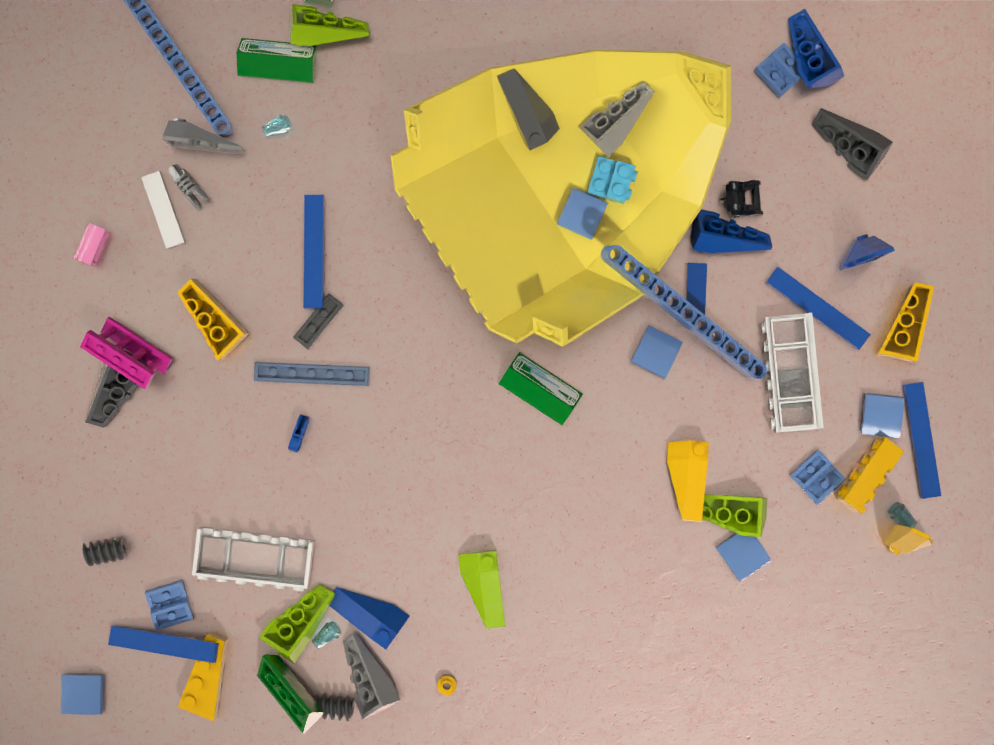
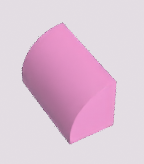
(91, 244)

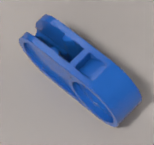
(298, 433)

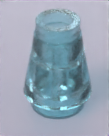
(277, 126)
(902, 515)
(327, 634)

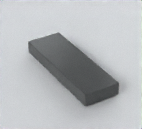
(318, 322)

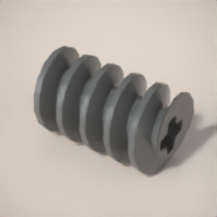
(105, 552)
(336, 707)

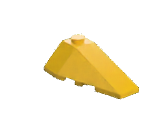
(688, 471)
(906, 539)

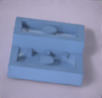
(779, 70)
(582, 213)
(656, 352)
(882, 415)
(818, 477)
(743, 555)
(169, 605)
(82, 694)

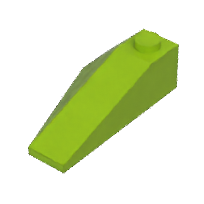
(317, 28)
(736, 513)
(483, 582)
(295, 627)

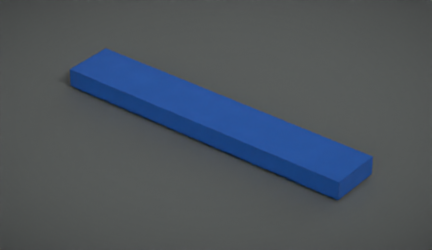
(313, 252)
(818, 307)
(922, 440)
(163, 644)

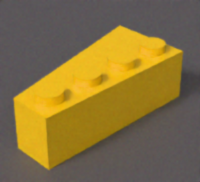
(217, 325)
(908, 328)
(869, 475)
(204, 684)

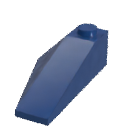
(813, 56)
(720, 236)
(864, 251)
(371, 616)

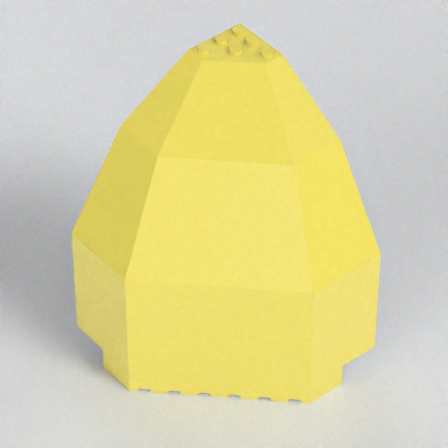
(499, 204)

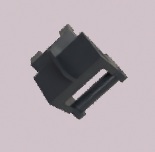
(736, 199)

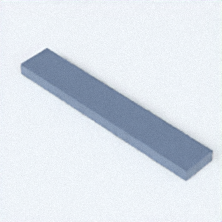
(311, 374)

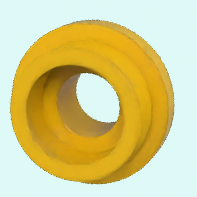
(451, 681)

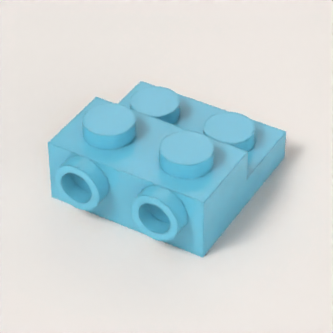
(612, 180)

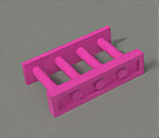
(121, 361)

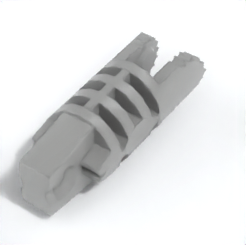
(187, 185)

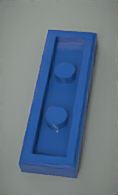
(696, 285)

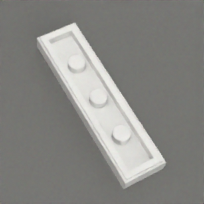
(163, 210)

